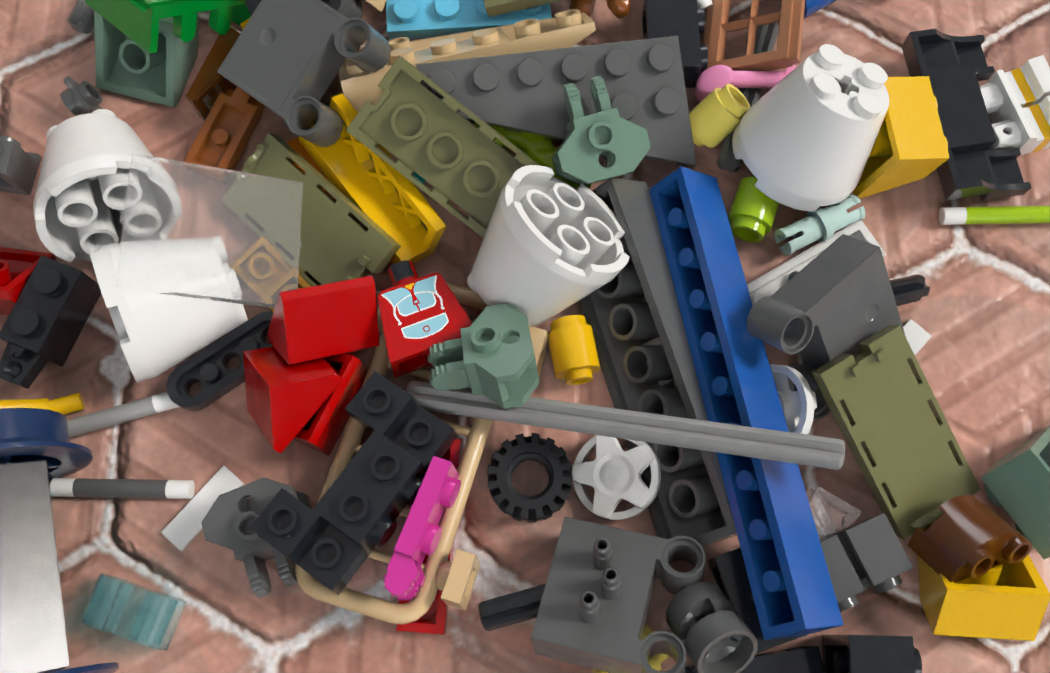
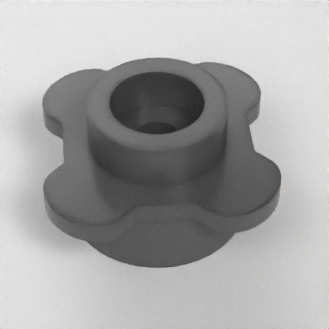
(81, 97)

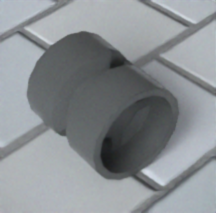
(711, 629)

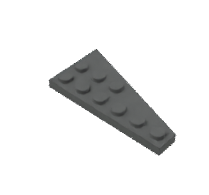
(527, 90)

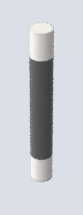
(122, 488)

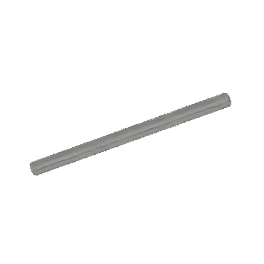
(640, 426)

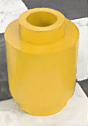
(573, 350)

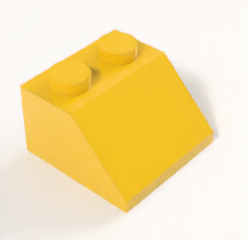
(909, 139)
(998, 605)

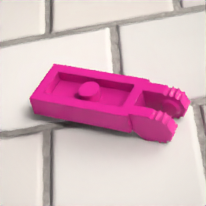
(421, 529)

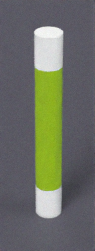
(994, 215)

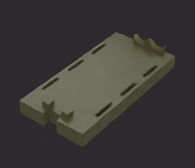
(438, 144)
(332, 240)
(899, 429)

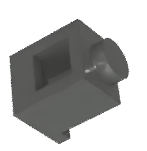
(17, 167)

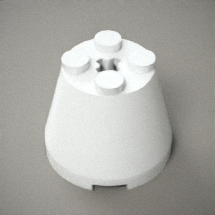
(814, 130)
(84, 183)
(546, 246)
(159, 327)

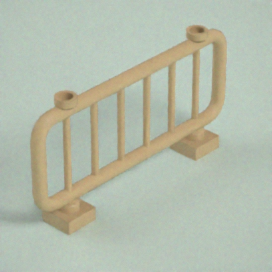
(454, 577)

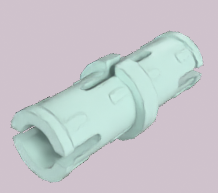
(819, 225)

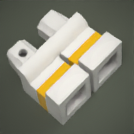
(1020, 106)

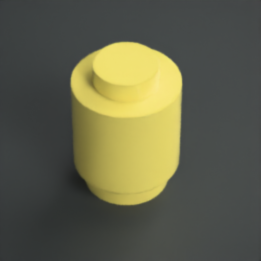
(717, 116)

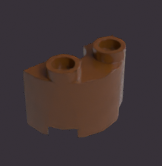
(968, 540)

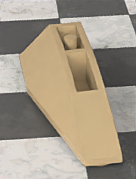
(524, 36)

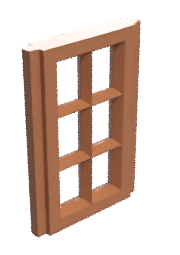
(788, 41)

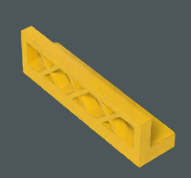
(373, 190)

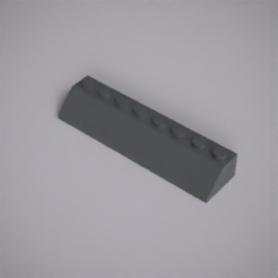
(623, 318)

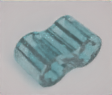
(133, 611)

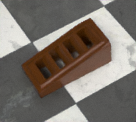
(208, 81)

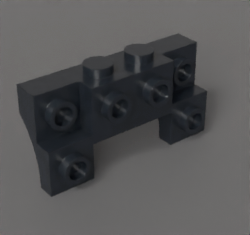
(954, 72)
(367, 494)

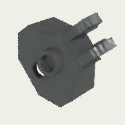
(229, 526)

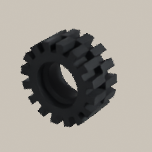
(530, 449)

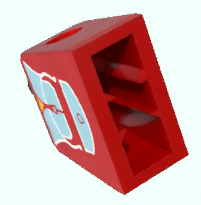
(417, 316)

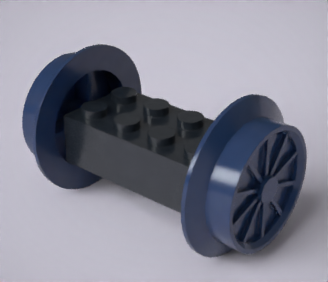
(32, 619)

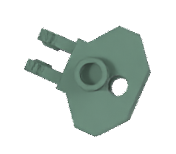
(597, 134)
(490, 357)

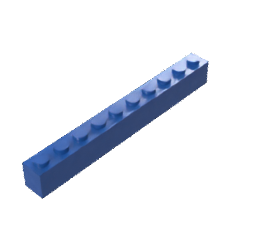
(738, 388)

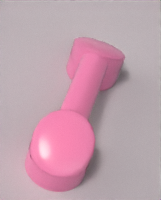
(720, 75)

